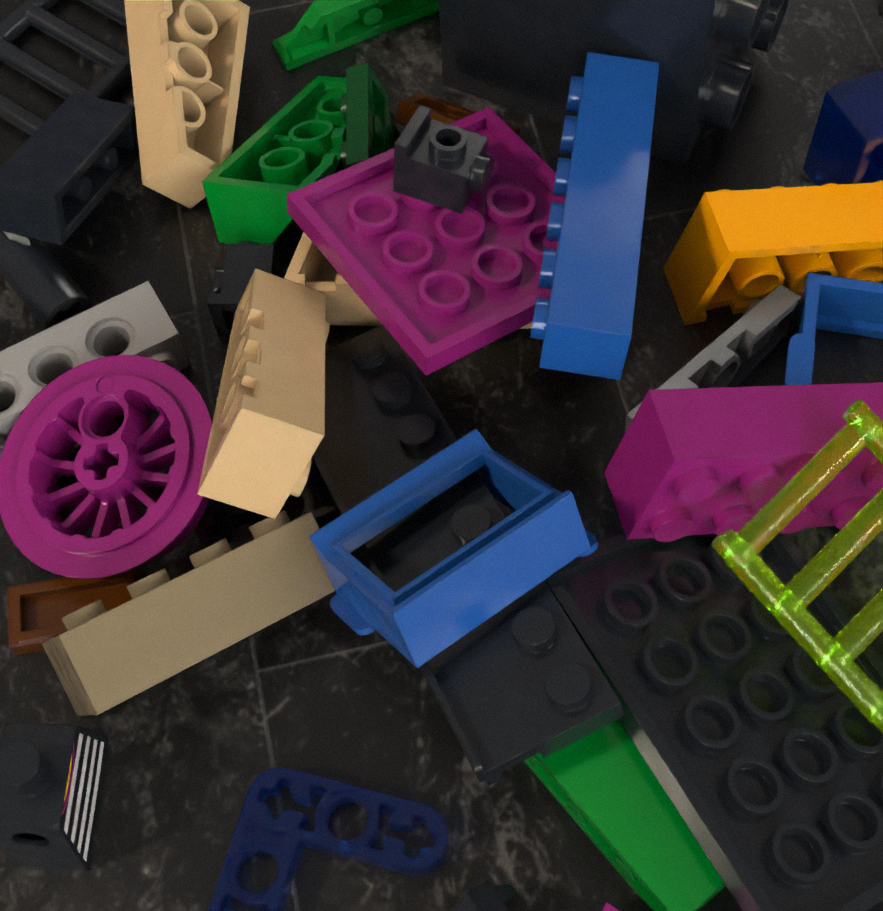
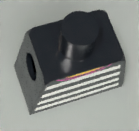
(51, 791)

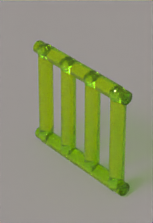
(790, 601)

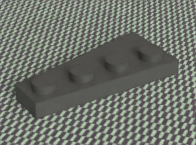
(741, 348)

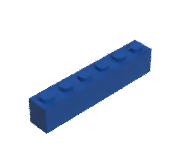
(601, 221)

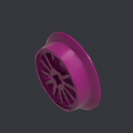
(111, 469)

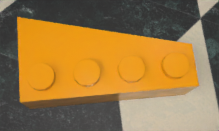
(759, 238)

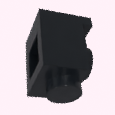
(440, 162)
(233, 278)

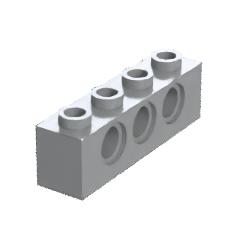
(125, 324)

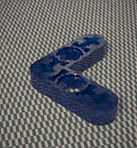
(287, 836)

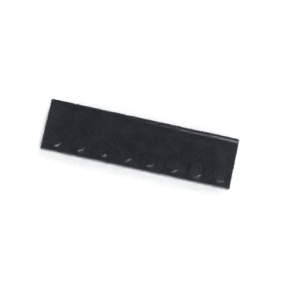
(522, 674)

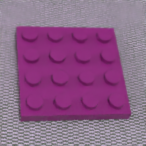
(435, 274)

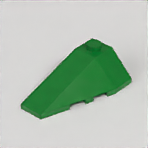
(284, 155)

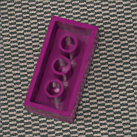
(719, 454)

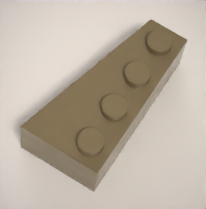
(187, 618)

